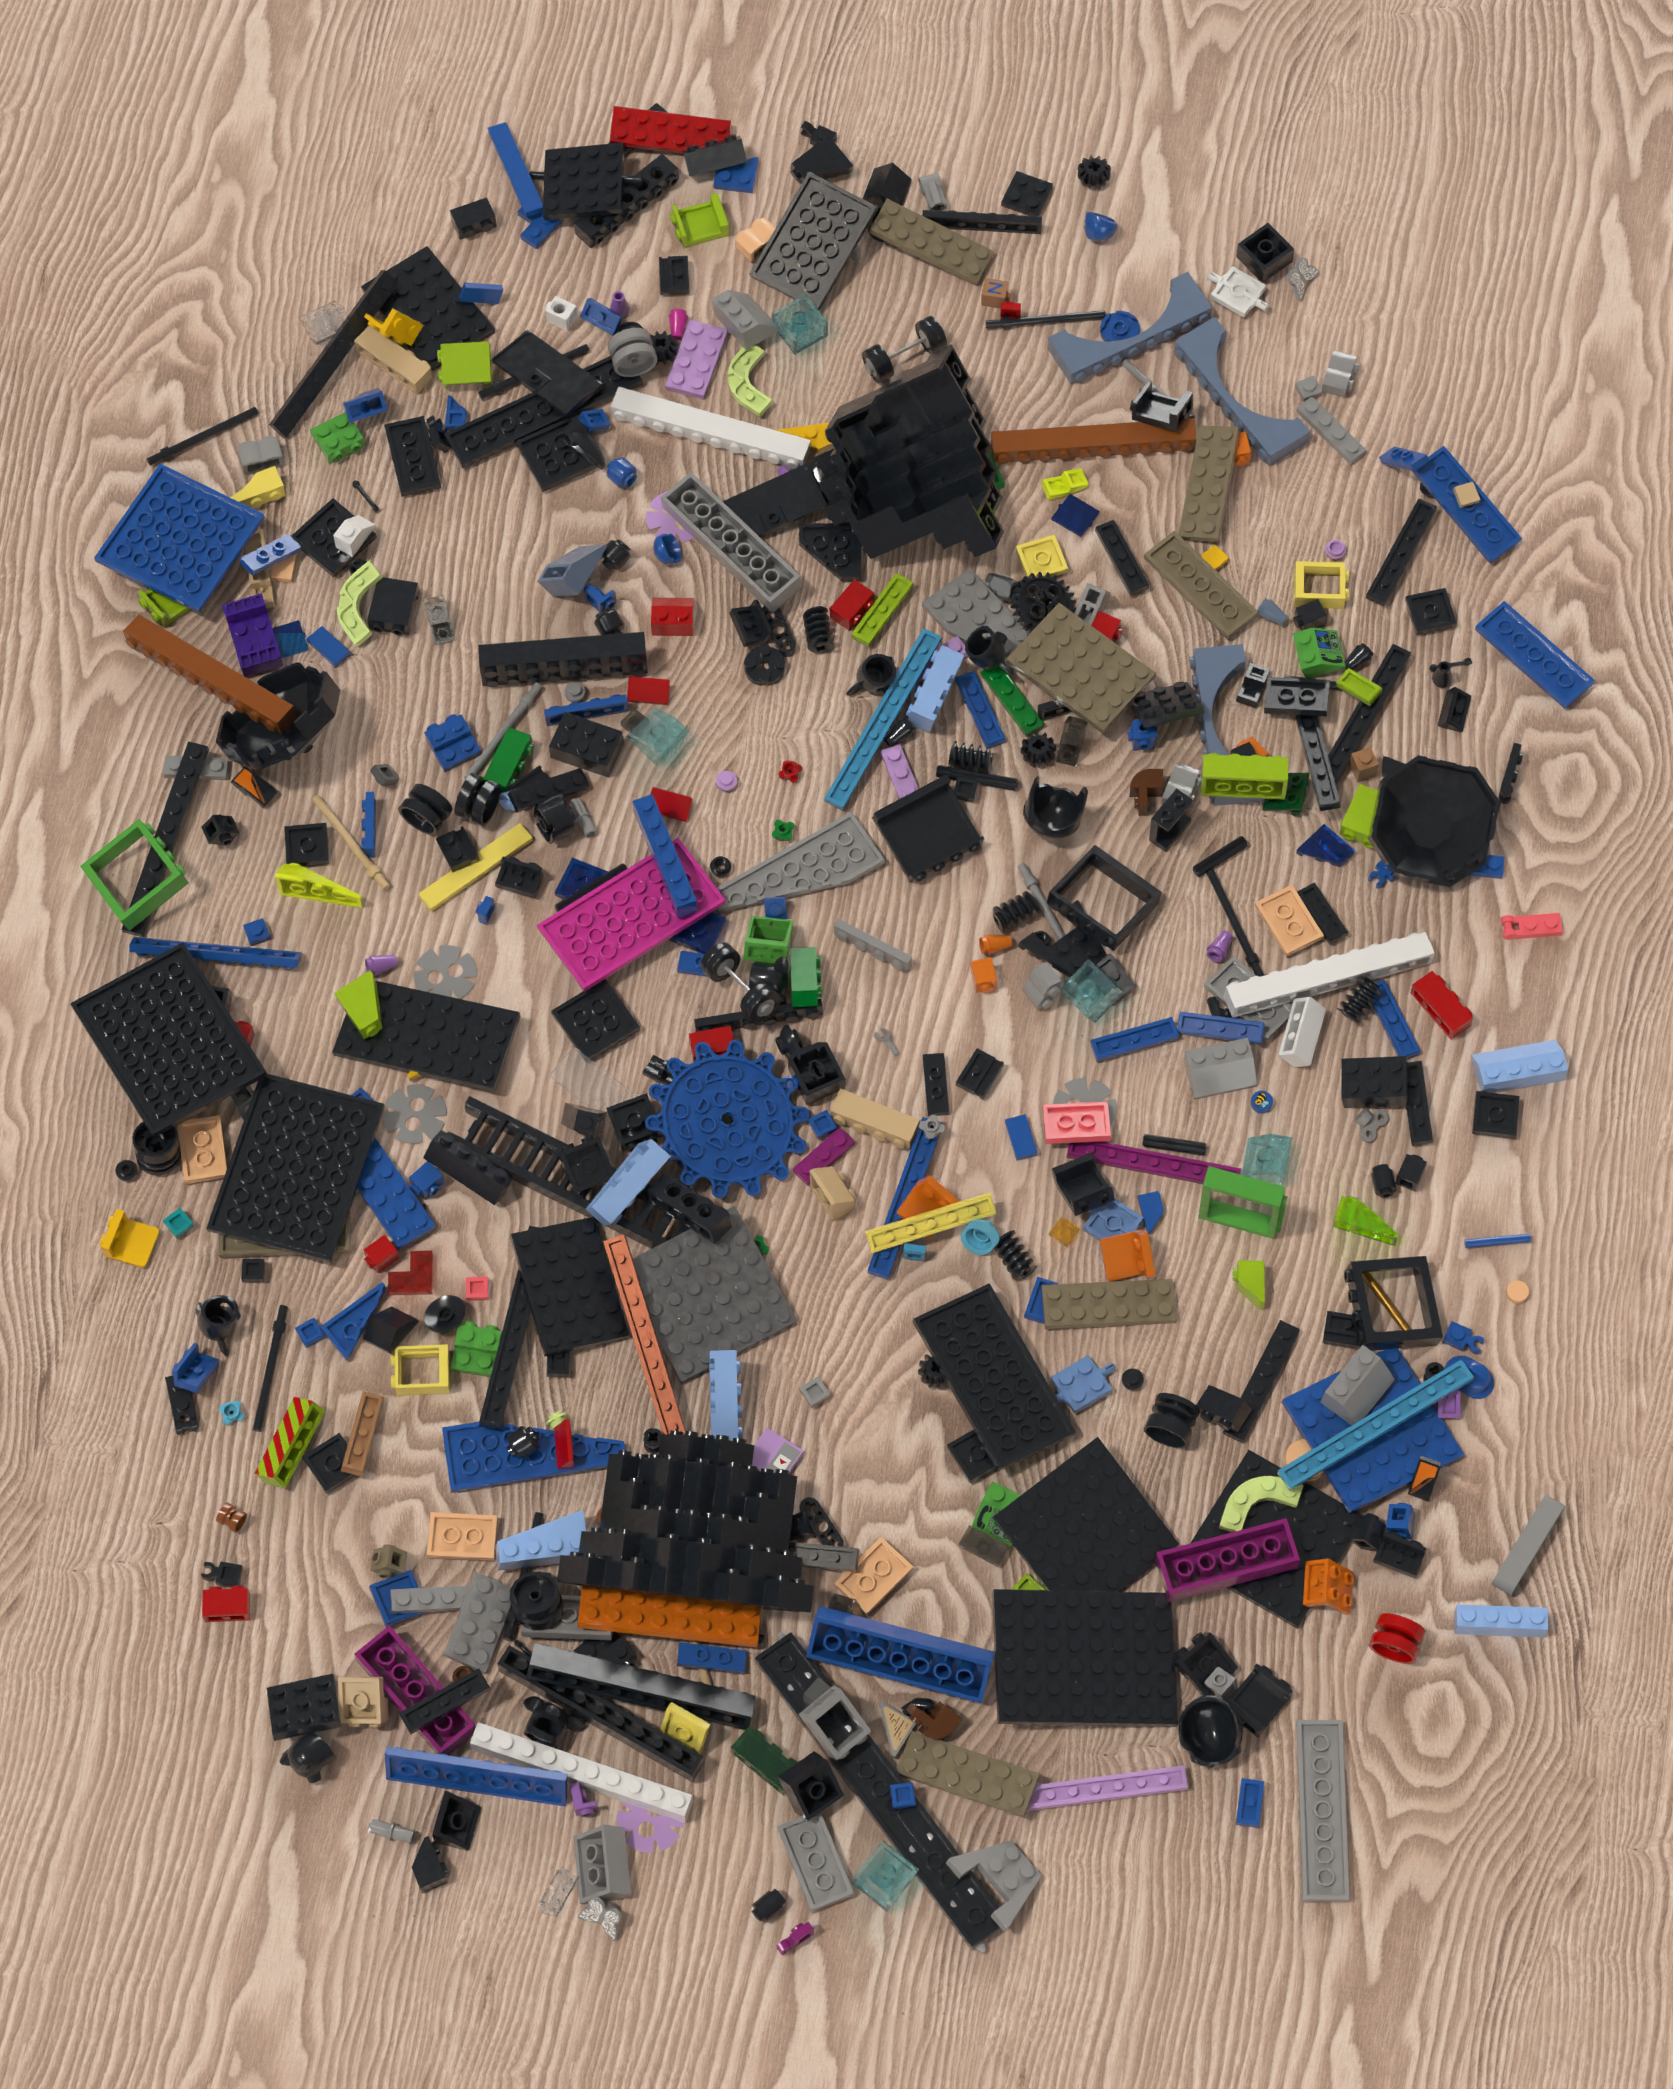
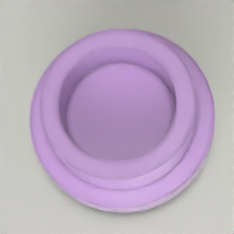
(1335, 549)
(726, 781)

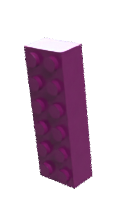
(1227, 1560)
(409, 1682)

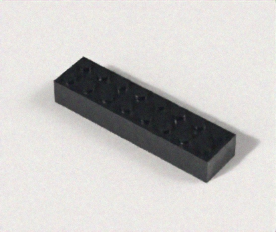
(563, 659)

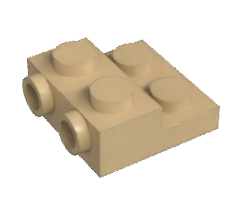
(362, 1701)

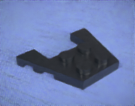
(1068, 952)

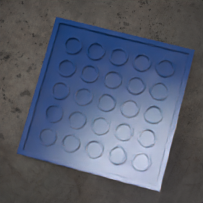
(179, 538)
(1388, 1460)

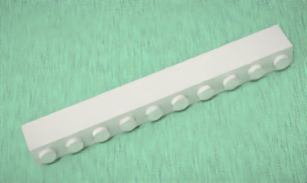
(710, 428)
(1328, 974)
(588, 1773)

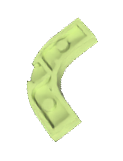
(739, 381)
(350, 598)
(1252, 1492)

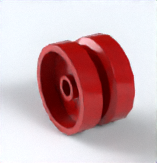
(1397, 1638)

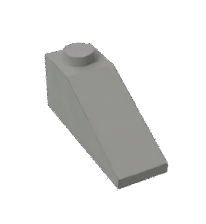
(1091, 602)

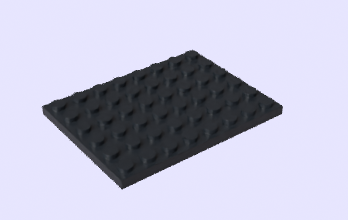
(168, 1039)
(296, 1167)
(1084, 1658)

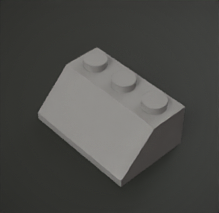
(743, 318)
(1220, 1068)
(1358, 1386)
(602, 1864)

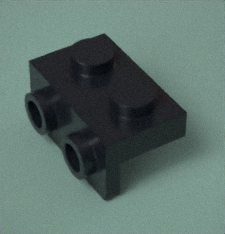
(751, 624)
(519, 877)
(1400, 1554)

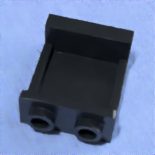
(1161, 409)
(393, 606)
(1170, 820)
(1082, 1184)
(1260, 1699)

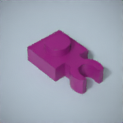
(799, 1934)

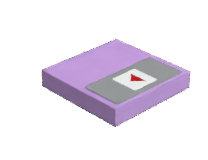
(775, 1452)

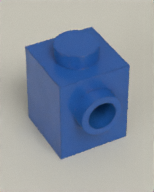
(426, 1181)

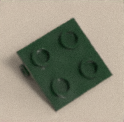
(1294, 796)

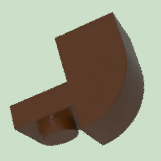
(1146, 784)
(938, 1724)

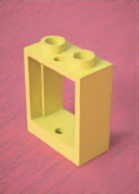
(1333, 601)
(421, 1351)

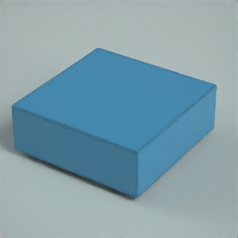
(914, 1252)

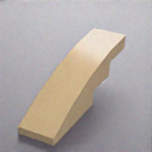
(261, 581)

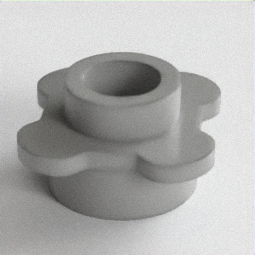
(934, 1132)

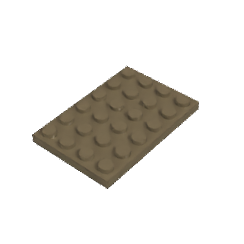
(1081, 668)

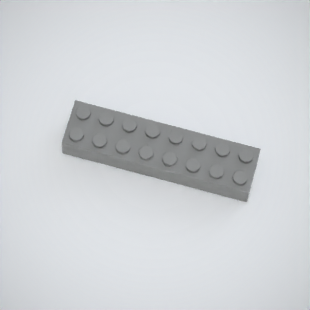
(731, 542)

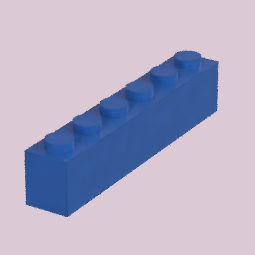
(665, 856)

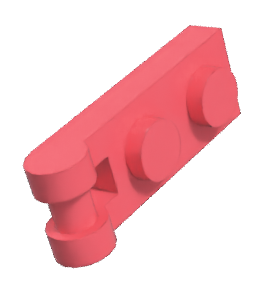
(1531, 926)

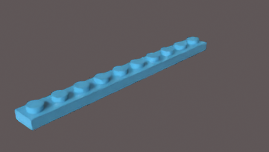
(882, 719)
(1375, 1425)

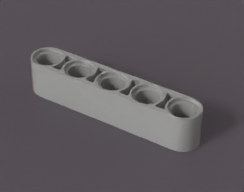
(1528, 1545)

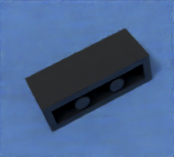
(714, 155)

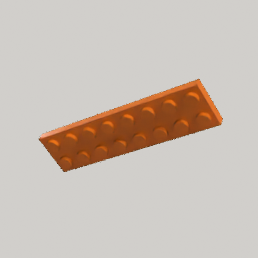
(668, 1616)

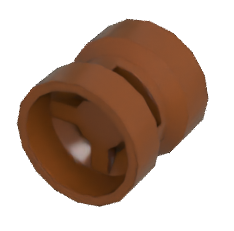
(231, 1517)

